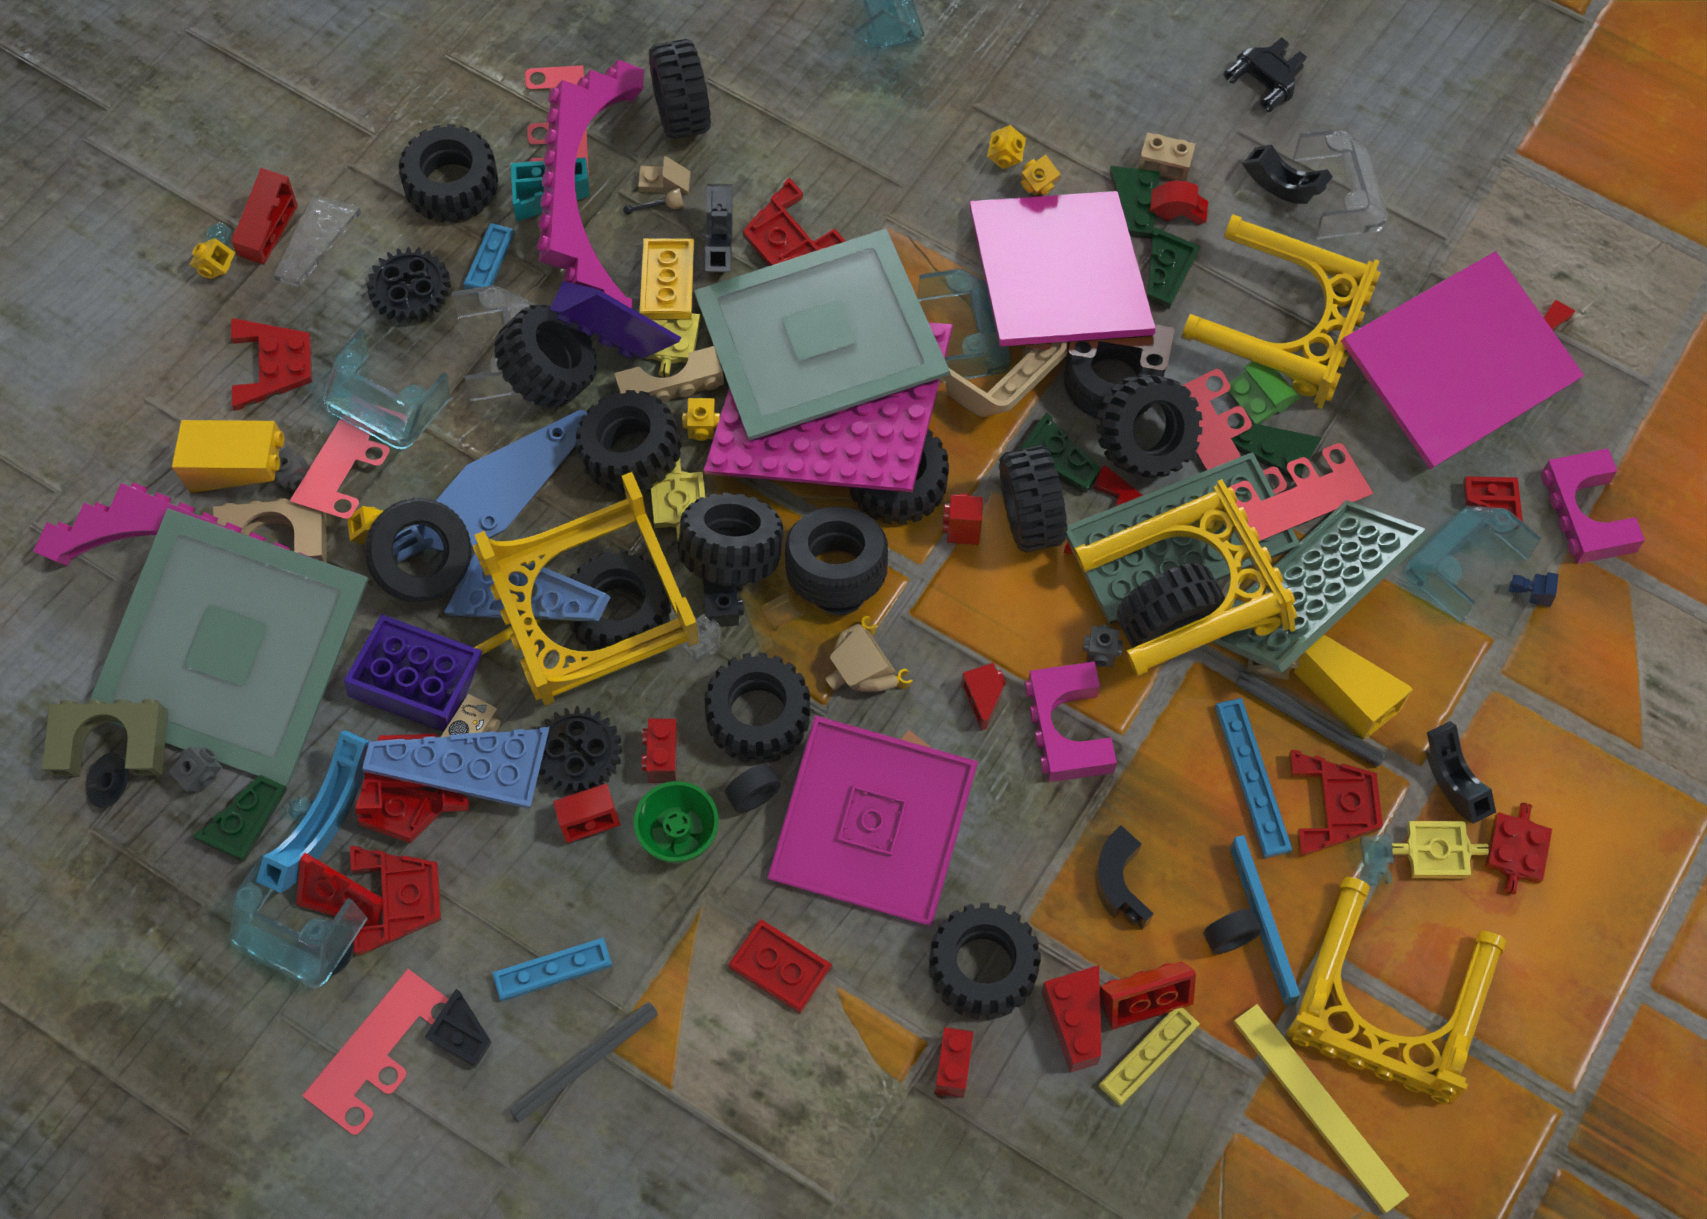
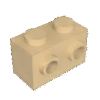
(1167, 156)

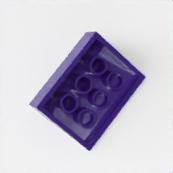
(611, 321)
(412, 673)

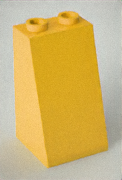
(226, 453)
(1352, 686)

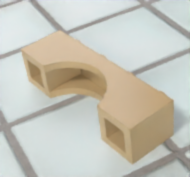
(700, 373)

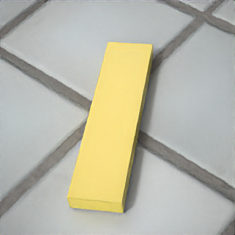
(1148, 1055)

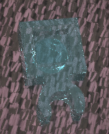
(1377, 853)

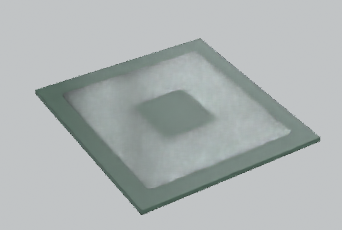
(820, 334)
(231, 642)

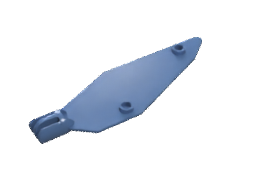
(497, 486)

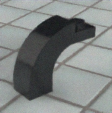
(1281, 179)
(719, 228)
(1454, 777)
(1110, 884)

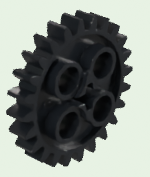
(408, 285)
(595, 734)

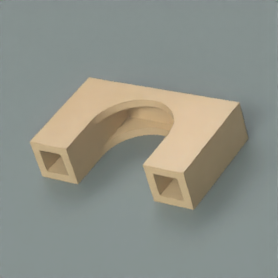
(307, 523)

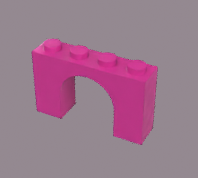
(1588, 538)
(1063, 757)

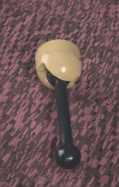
(672, 200)

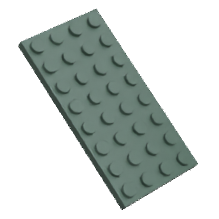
(1119, 577)
(1328, 578)

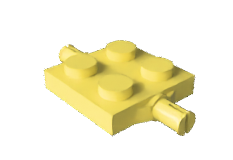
(678, 352)
(674, 496)
(1439, 849)

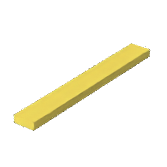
(1321, 1109)

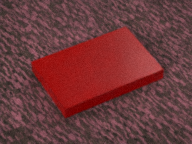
(780, 966)

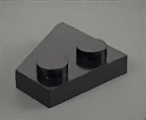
(459, 1031)

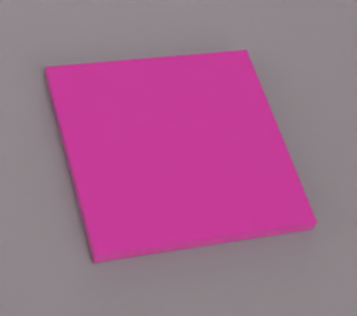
(873, 820)

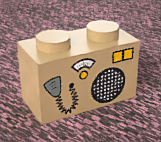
(473, 717)

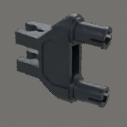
(1270, 69)

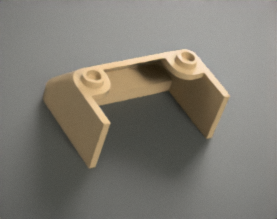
(1012, 387)

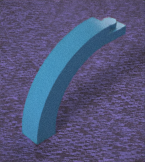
(321, 823)

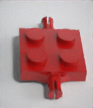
(1518, 848)

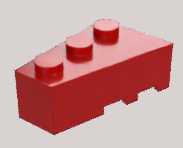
(264, 216)
(1075, 1014)

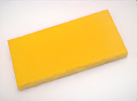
(667, 278)

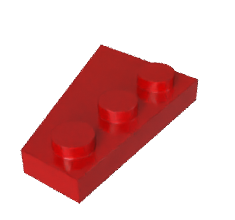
(327, 891)

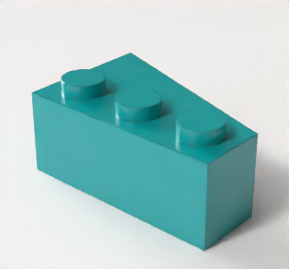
(528, 186)

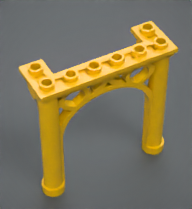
(1348, 278)
(1208, 513)
(1312, 1024)

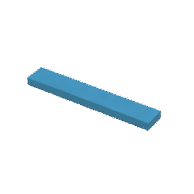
(1253, 778)
(1269, 934)

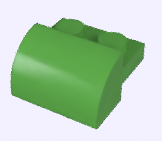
(1262, 392)

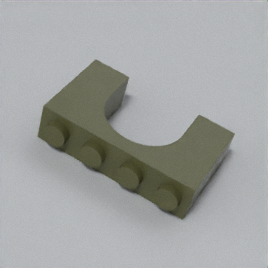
(72, 723)

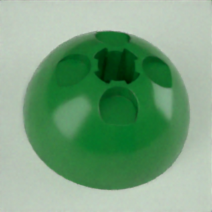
(680, 808)

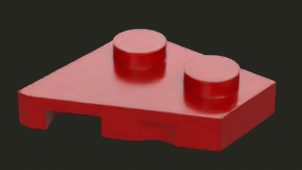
(1493, 492)

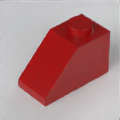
(984, 690)

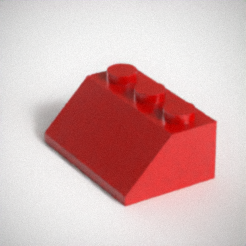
(1148, 994)

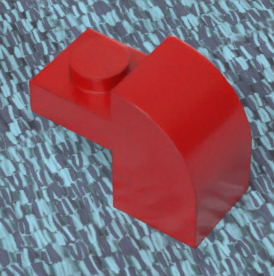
(1179, 199)

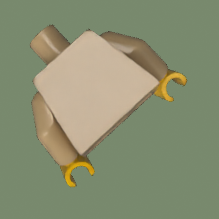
(862, 662)

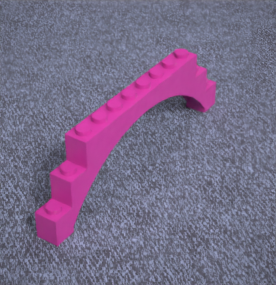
(562, 233)
(129, 515)

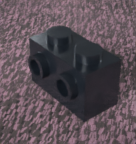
(722, 603)

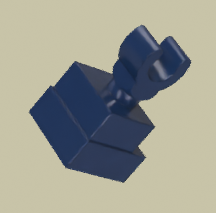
(1541, 588)

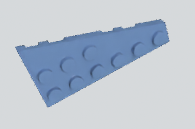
(552, 596)
(479, 765)

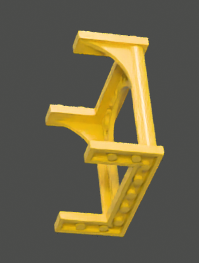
(507, 557)

